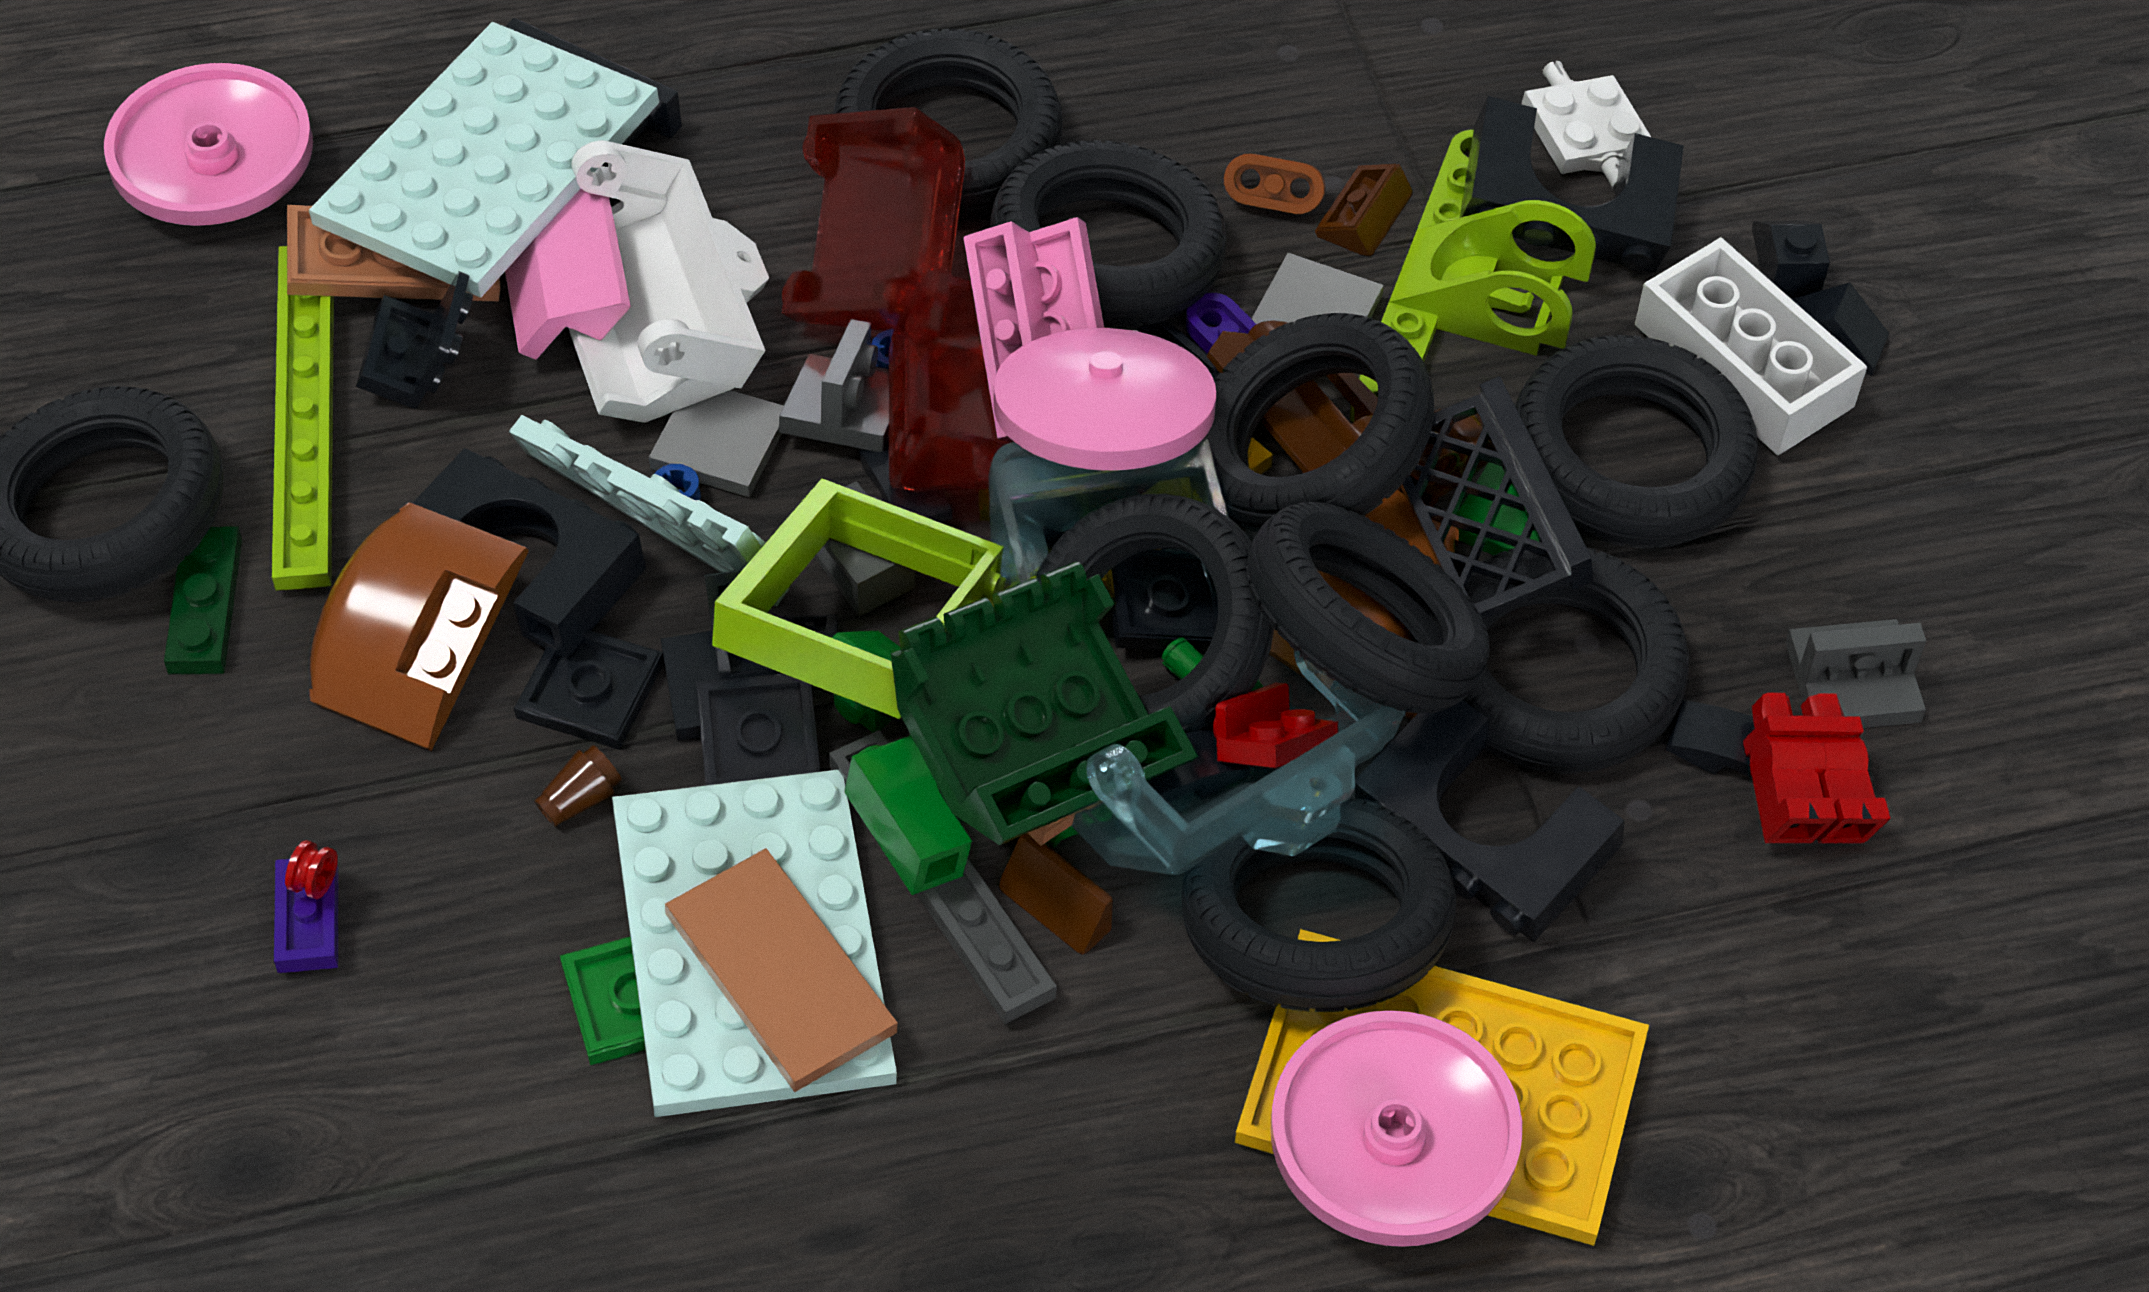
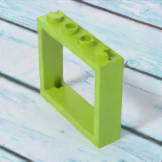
(868, 525)

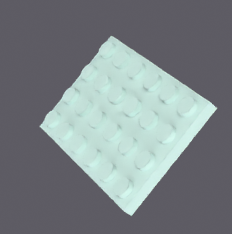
(482, 158)
(678, 839)

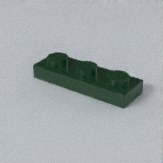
(204, 604)

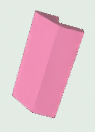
(569, 277)
(1030, 288)

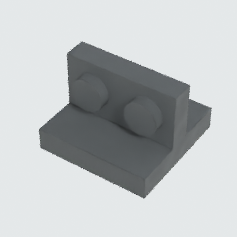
(841, 396)
(1865, 666)

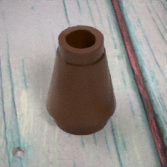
(578, 786)

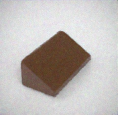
(1366, 208)
(1057, 895)

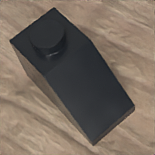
(1792, 255)

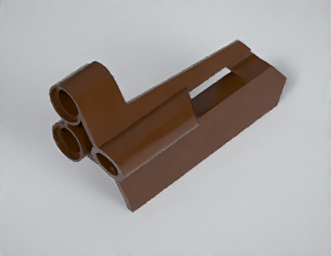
(1316, 430)

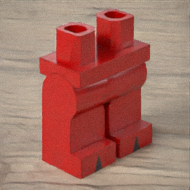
(1811, 772)

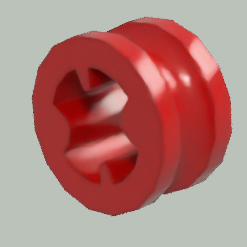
(311, 869)

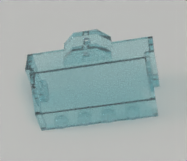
(1146, 833)

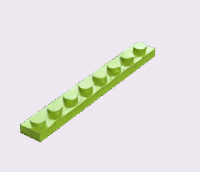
(302, 439)

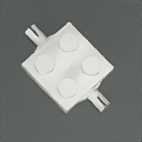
(1584, 122)

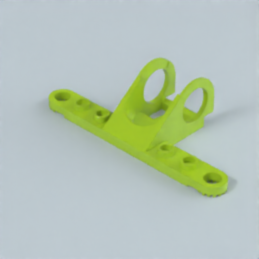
(1472, 262)

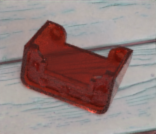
(882, 215)
(939, 392)

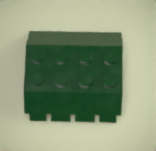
(1022, 699)

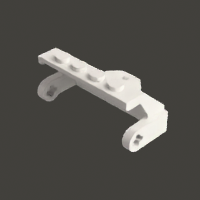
(684, 284)

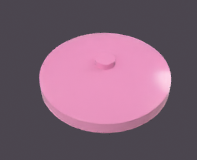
(208, 144)
(1104, 399)
(1396, 1128)

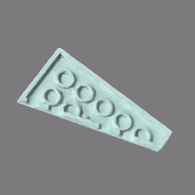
(650, 501)

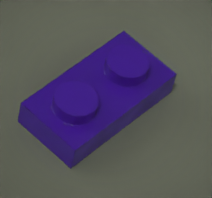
(304, 926)

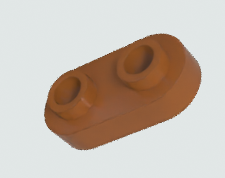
(1275, 183)

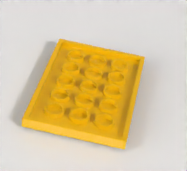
(1563, 1060)

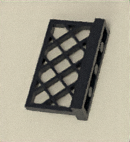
(1534, 495)

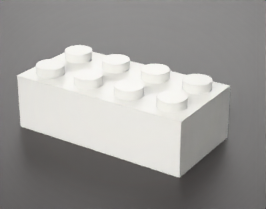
(1758, 338)

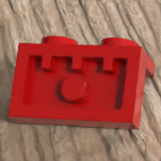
(1263, 730)

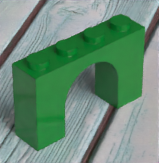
(908, 814)

